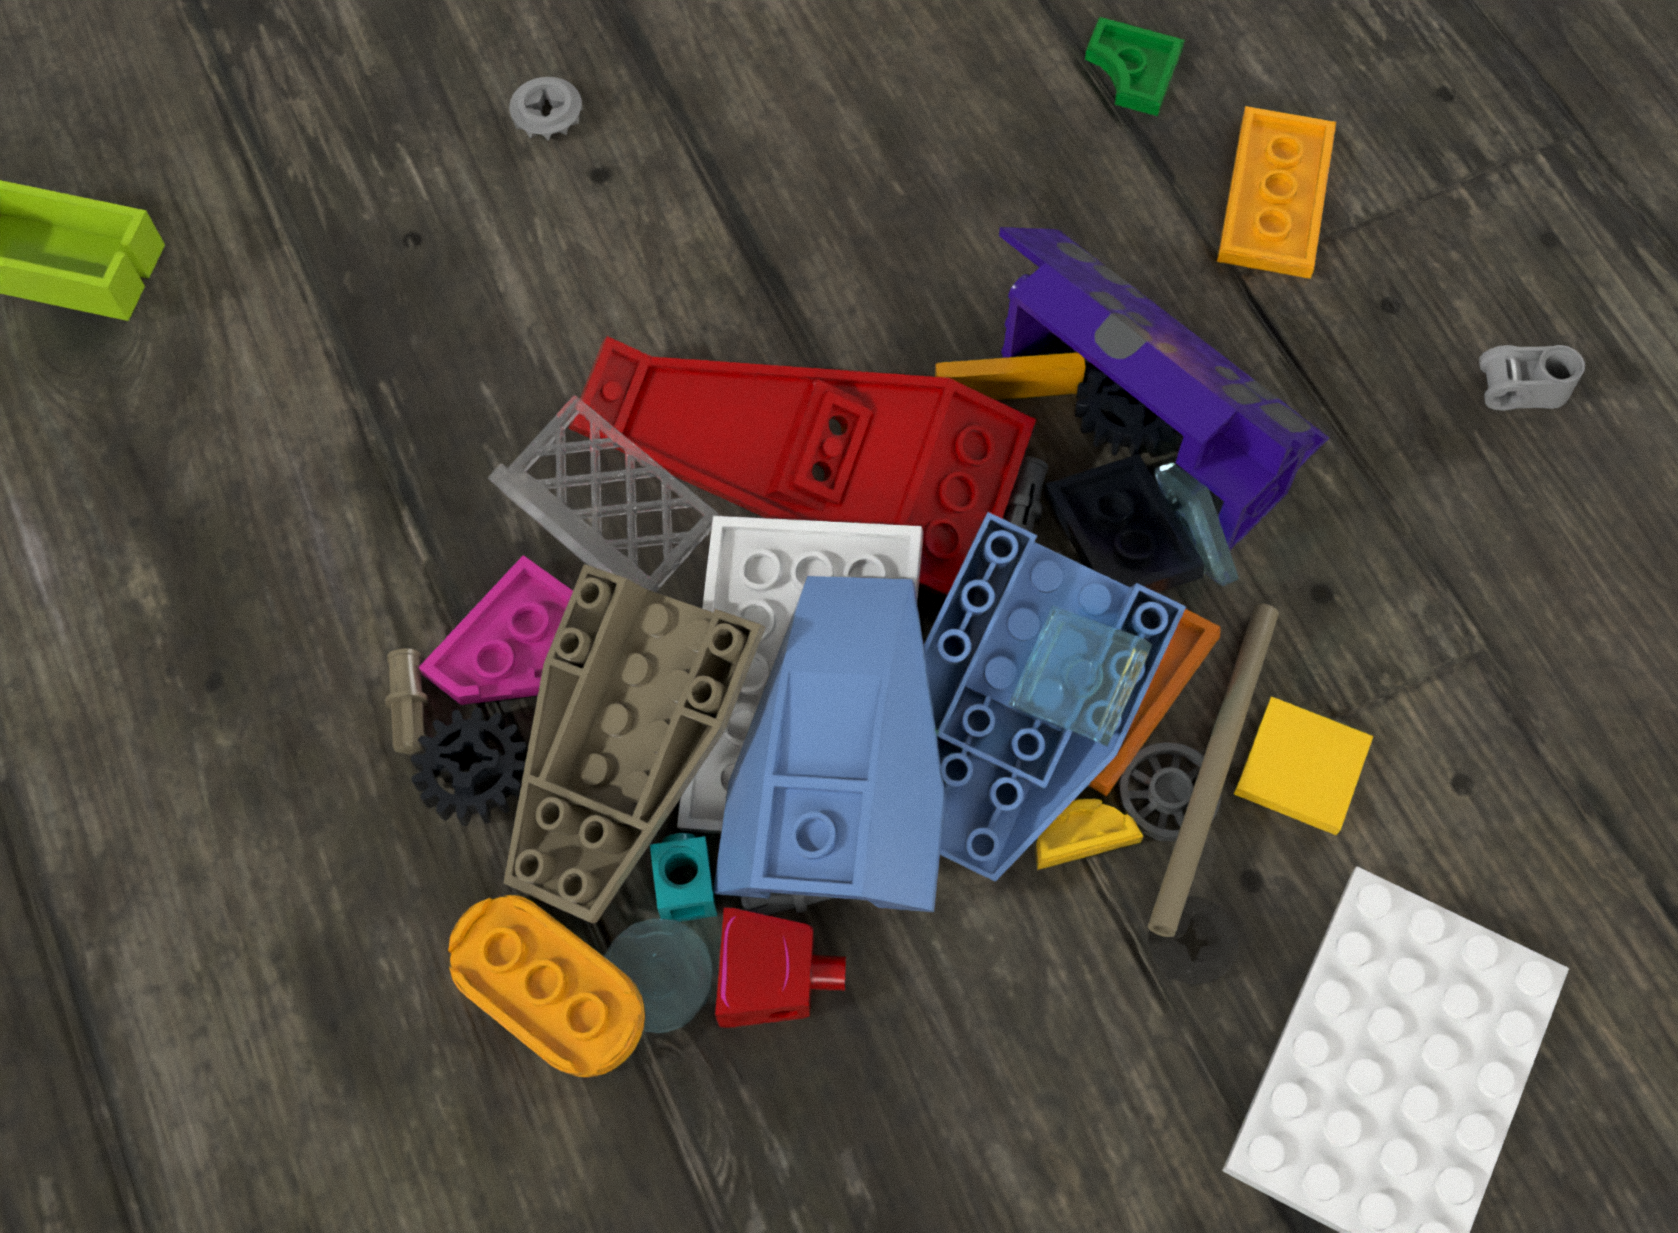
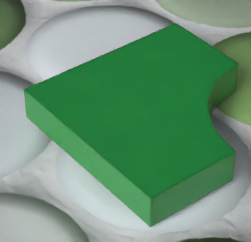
(1136, 61)

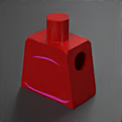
(770, 970)

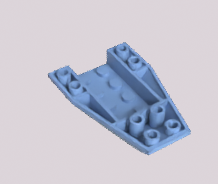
(840, 757)

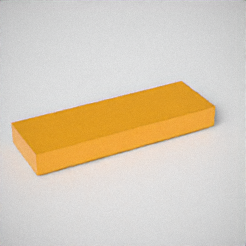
(1018, 375)

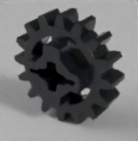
(1117, 416)
(454, 751)

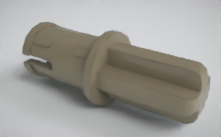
(406, 700)

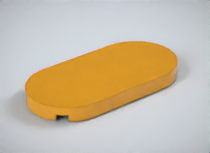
(546, 986)

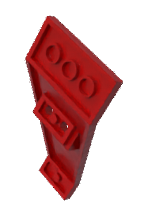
(752, 432)

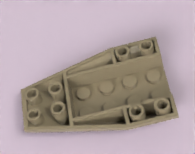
(618, 734)

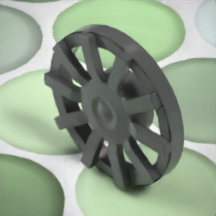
(1167, 789)

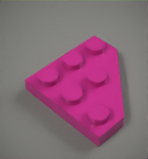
(502, 640)

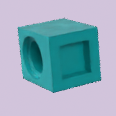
(689, 900)

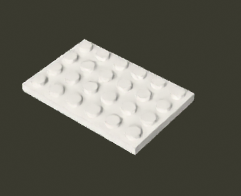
(758, 575)
(1397, 1067)

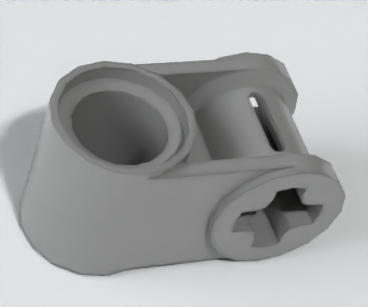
(1528, 374)

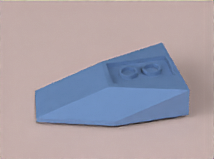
(1000, 766)

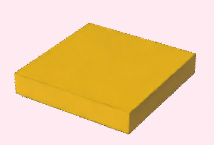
(1303, 765)

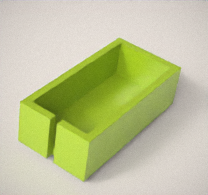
(74, 250)

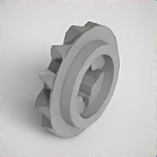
(529, 102)

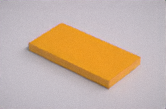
(1277, 192)

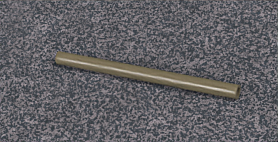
(1213, 772)

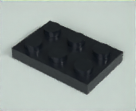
(1125, 526)

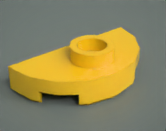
(1084, 831)

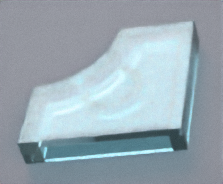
(1199, 519)

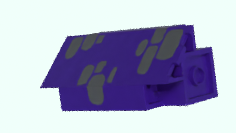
(1233, 428)

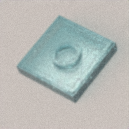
(1080, 675)

